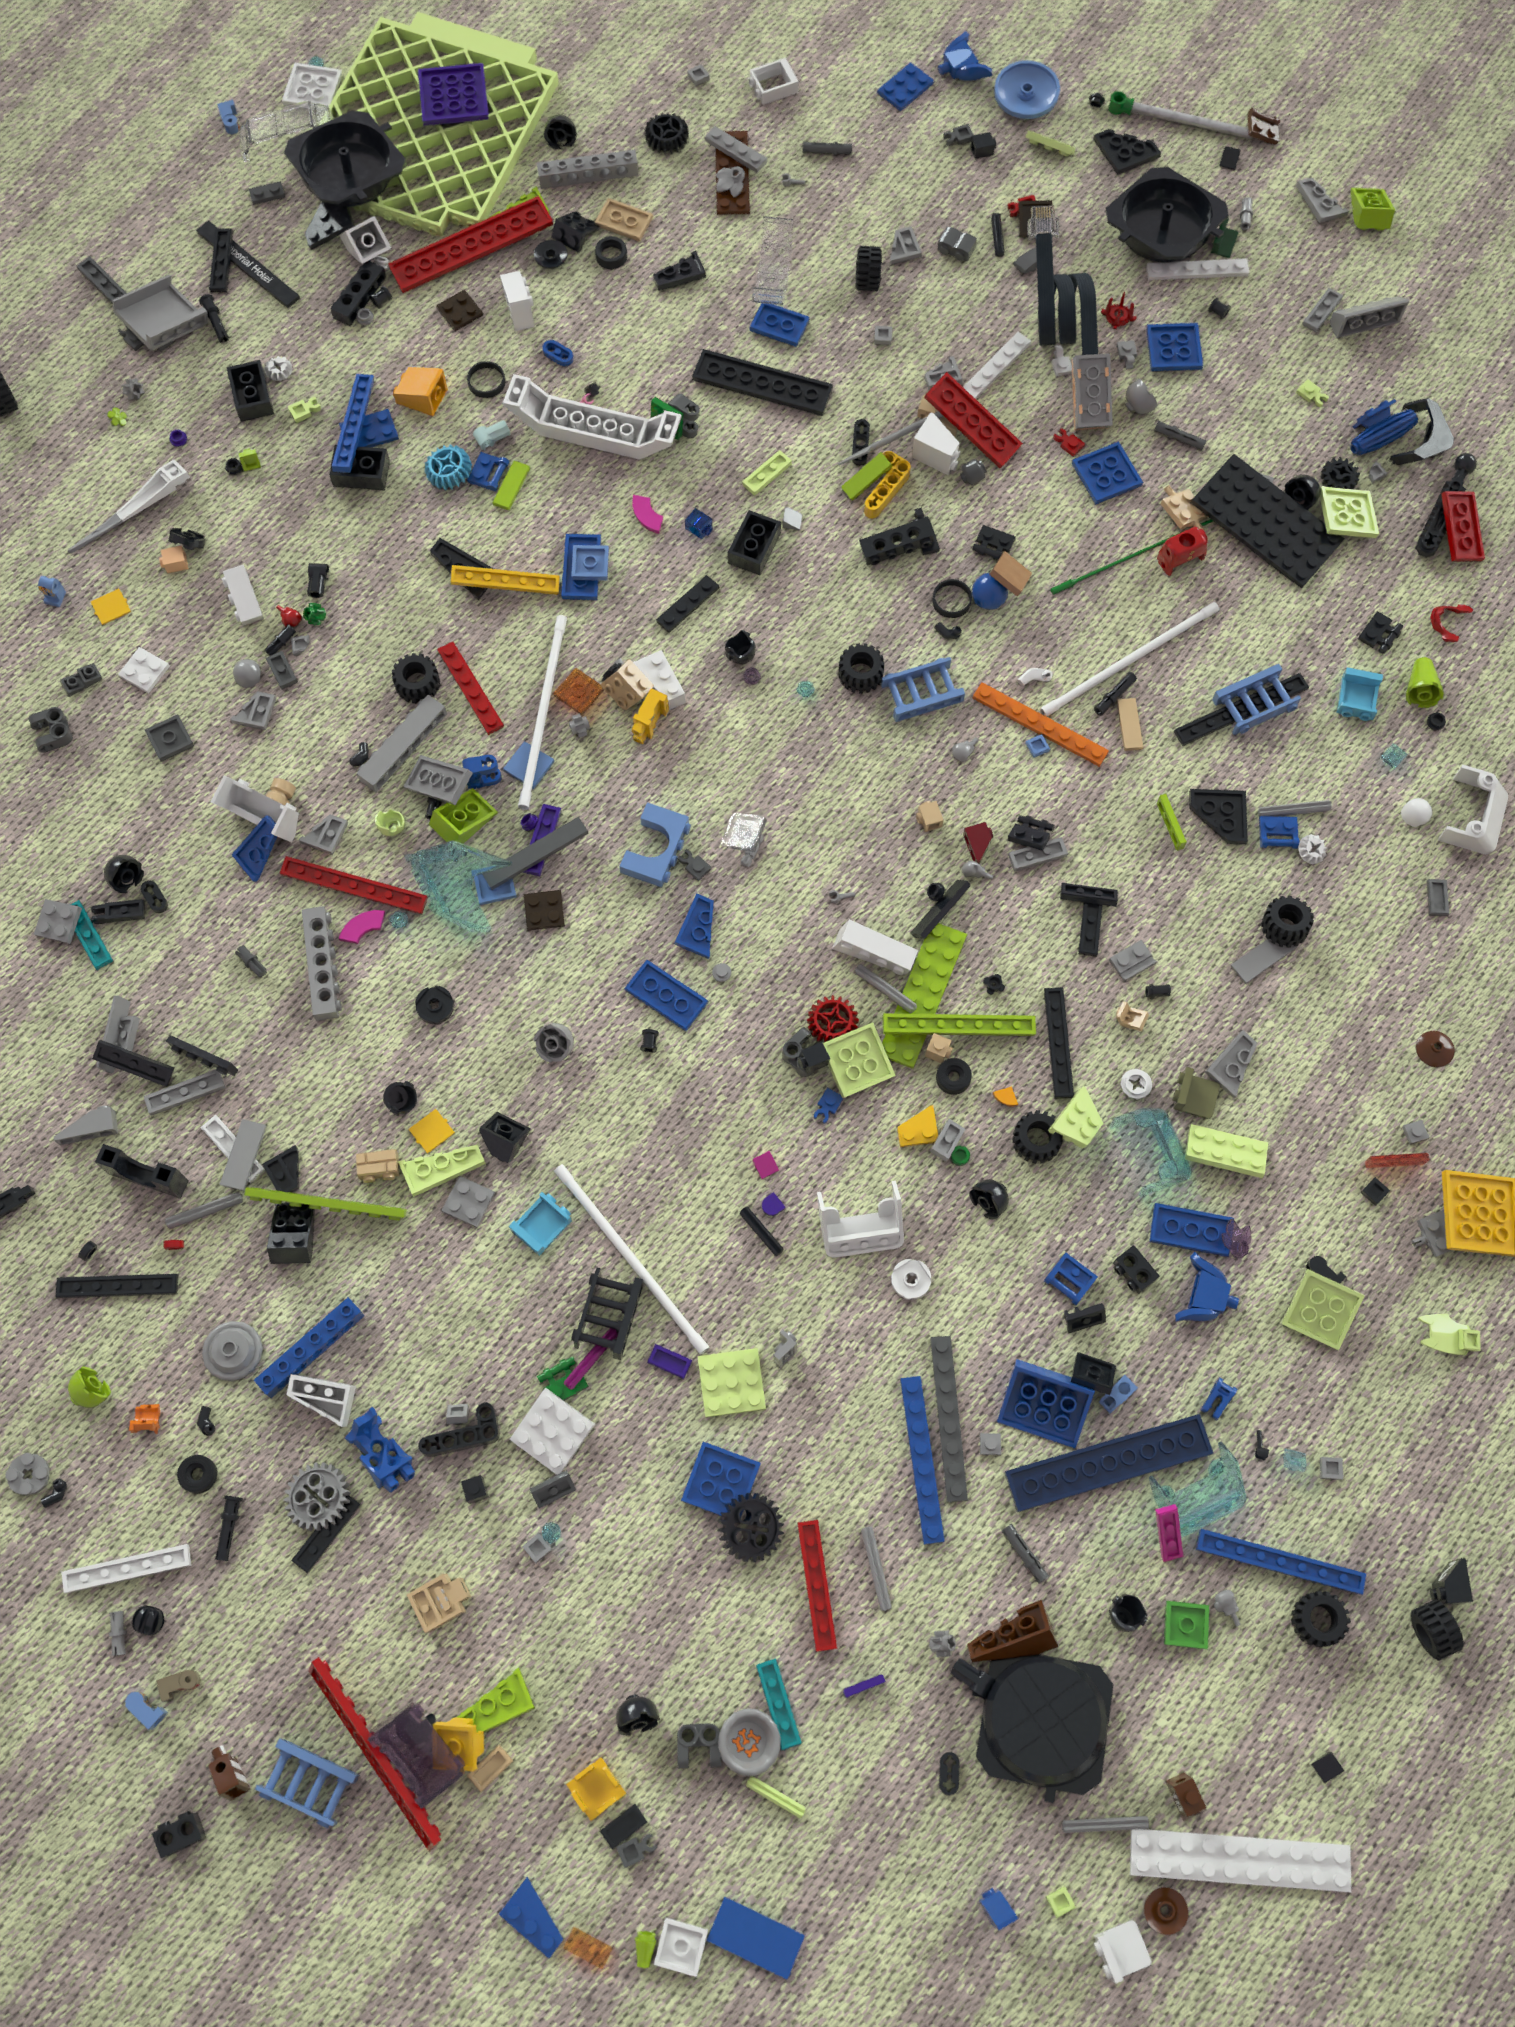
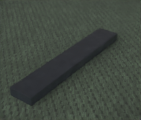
(1058, 1043)
(116, 1285)

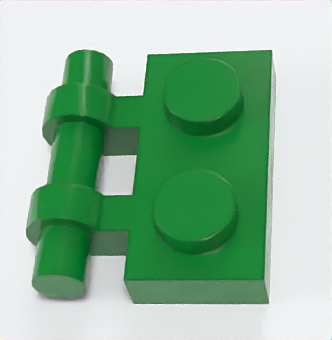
(558, 1387)

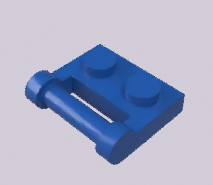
(483, 469)
(1278, 827)
(1075, 1274)

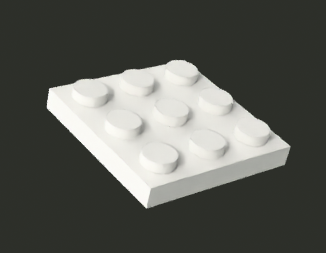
(312, 84)
(552, 1431)

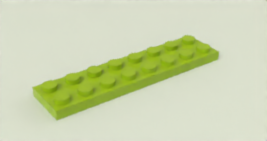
(925, 988)

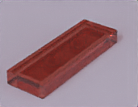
(1397, 1160)

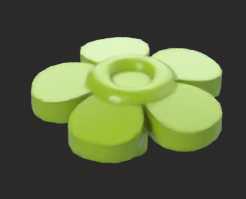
(117, 417)

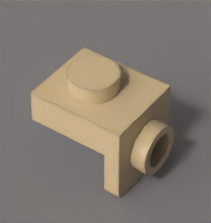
(1131, 1017)

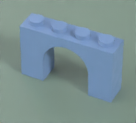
(656, 869)

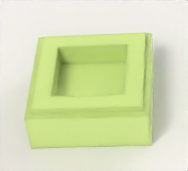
(1469, 1340)
(1060, 1902)

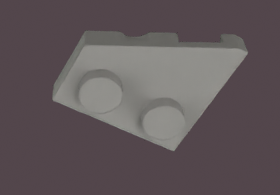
(905, 246)
(256, 711)
(326, 834)

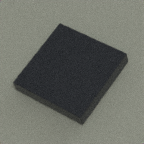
(1093, 1373)

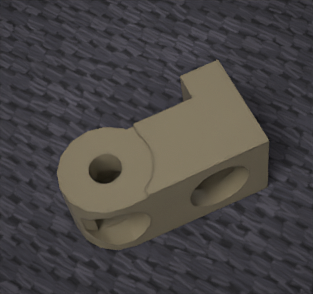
(183, 1680)

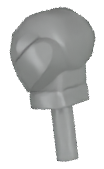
(963, 750)
(974, 869)
(1226, 1603)

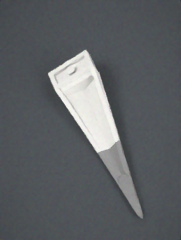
(158, 486)

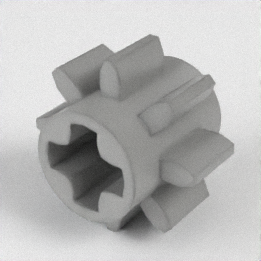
(135, 385)
(579, 725)
(942, 1643)

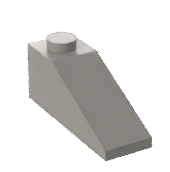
(92, 1125)

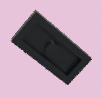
(1085, 1318)

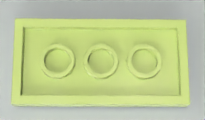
(1226, 1151)

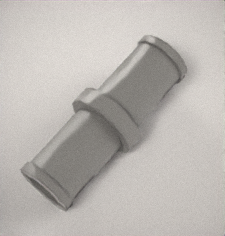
(1246, 213)
(117, 1633)

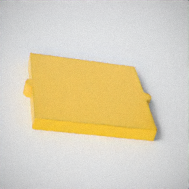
(110, 606)
(431, 1131)

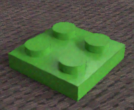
(1186, 1625)

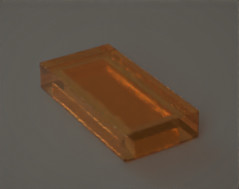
(588, 1947)

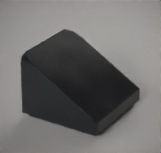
(1229, 158)
(1327, 1767)

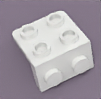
(1122, 1951)

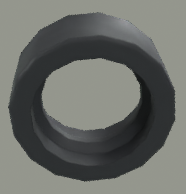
(611, 263)

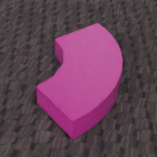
(645, 513)
(361, 925)

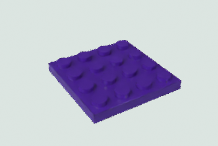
(453, 94)

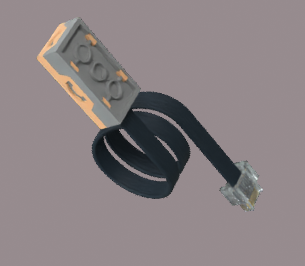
(1090, 370)

